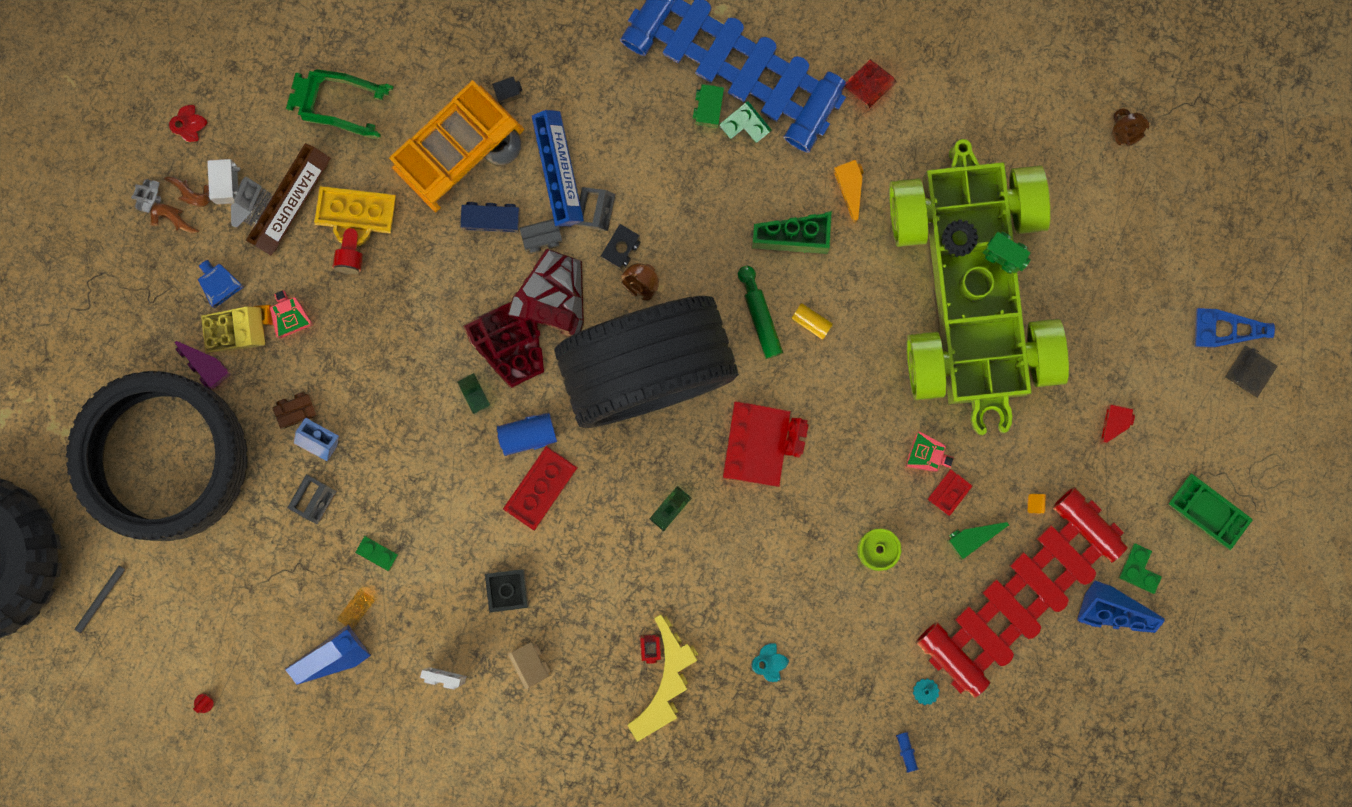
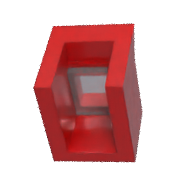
(650, 648)

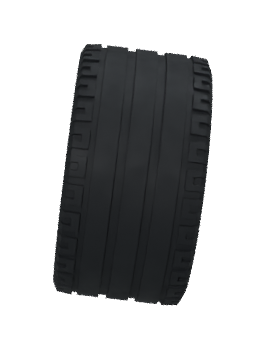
(646, 361)
(89, 439)

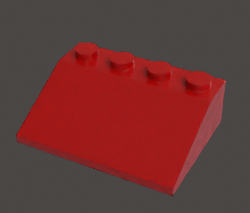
(756, 444)

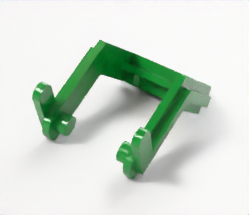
(306, 93)

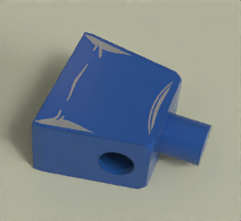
(218, 283)

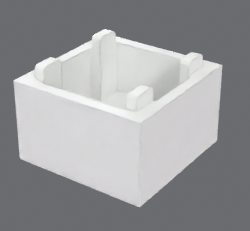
(222, 180)

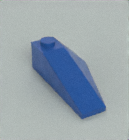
(1111, 607)
(333, 655)

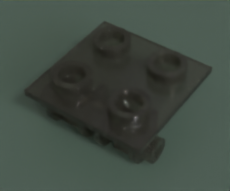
(1251, 371)

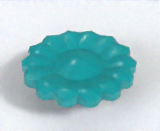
(926, 691)

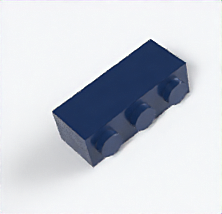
(490, 217)

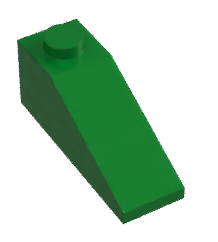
(968, 540)

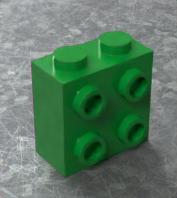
(1007, 253)

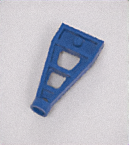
(1206, 328)

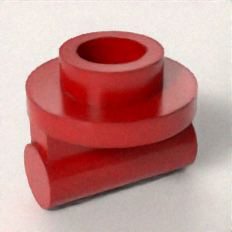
(203, 703)

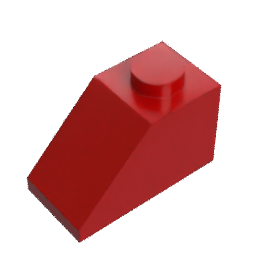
(1116, 422)

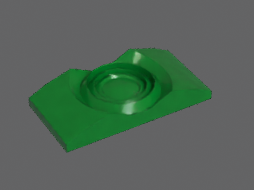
(1210, 512)

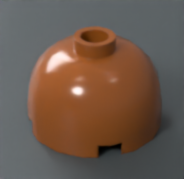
(641, 279)

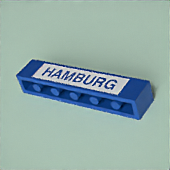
(557, 168)

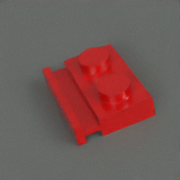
(949, 492)

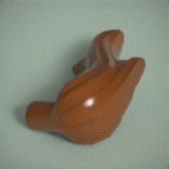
(188, 195)
(172, 214)

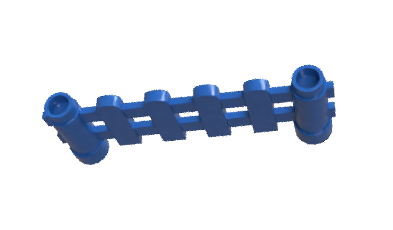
(809, 120)

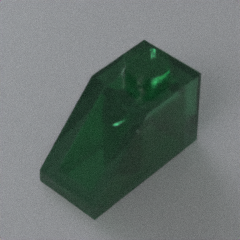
(474, 394)
(670, 508)

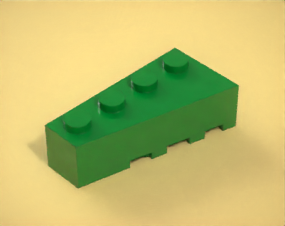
(800, 234)

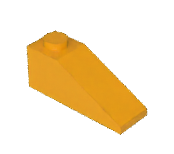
(850, 183)

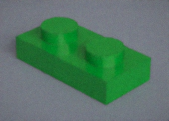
(376, 553)

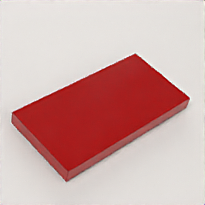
(540, 488)

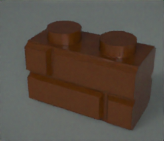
(295, 410)

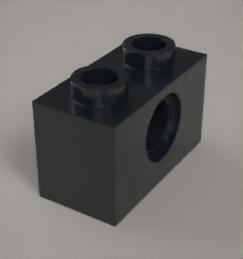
(624, 236)

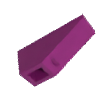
(208, 367)

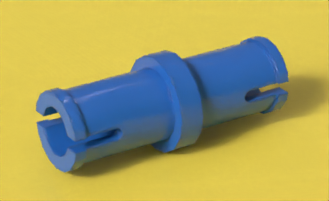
(907, 752)

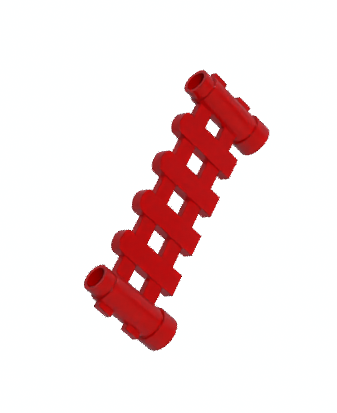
(948, 652)

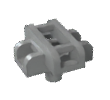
(146, 195)

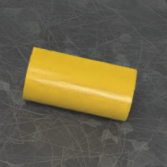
(812, 321)

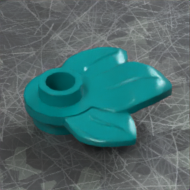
(772, 663)

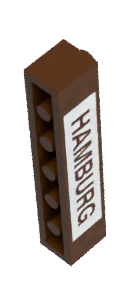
(288, 199)

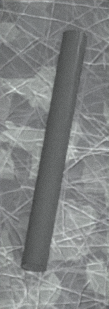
(99, 599)

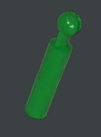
(760, 313)

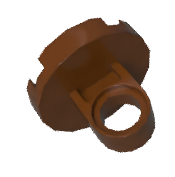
(1129, 128)

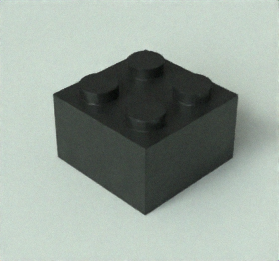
(506, 590)

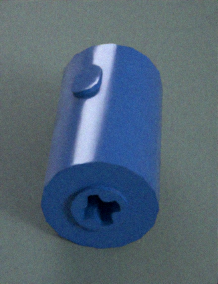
(526, 434)

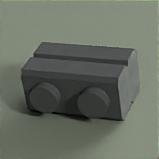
(540, 235)

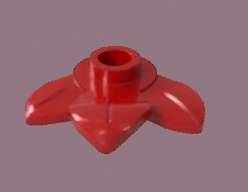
(190, 123)

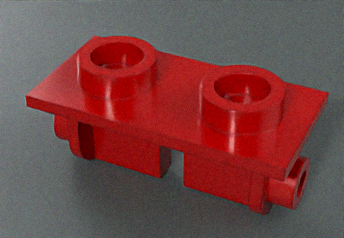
(797, 428)

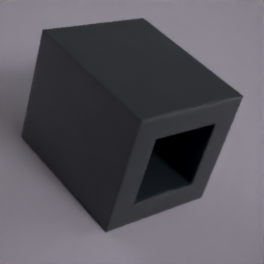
(507, 90)

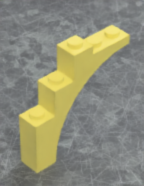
(659, 711)

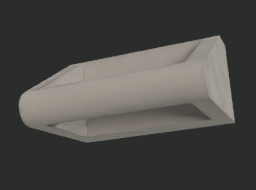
(244, 201)

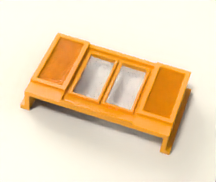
(452, 143)

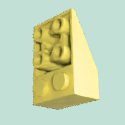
(233, 329)

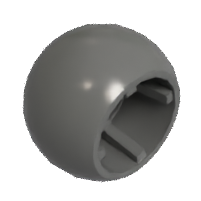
(509, 153)

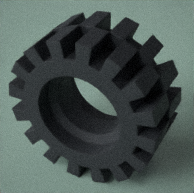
(965, 227)

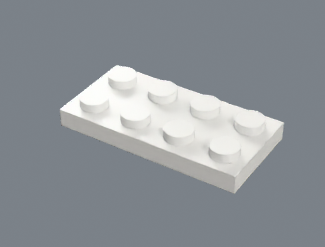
(450, 679)

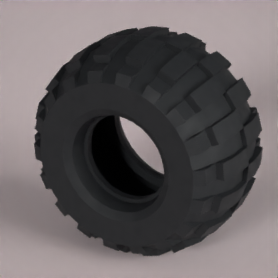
(26, 557)

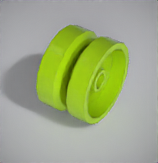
(890, 553)

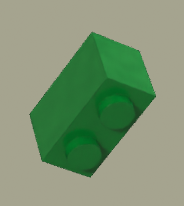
(709, 105)

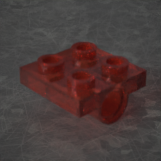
(870, 83)

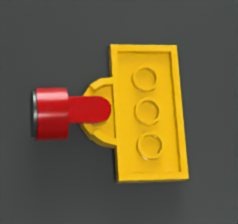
(353, 219)

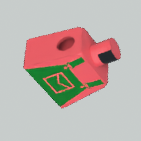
(288, 315)
(927, 454)

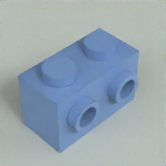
(316, 439)

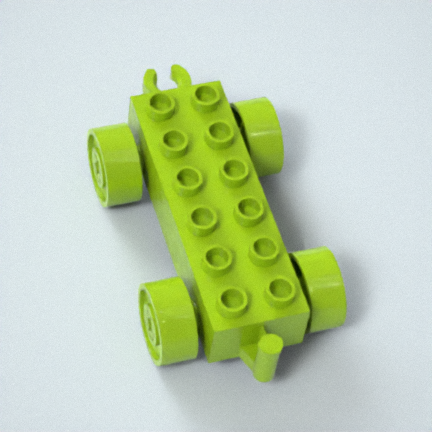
(978, 303)

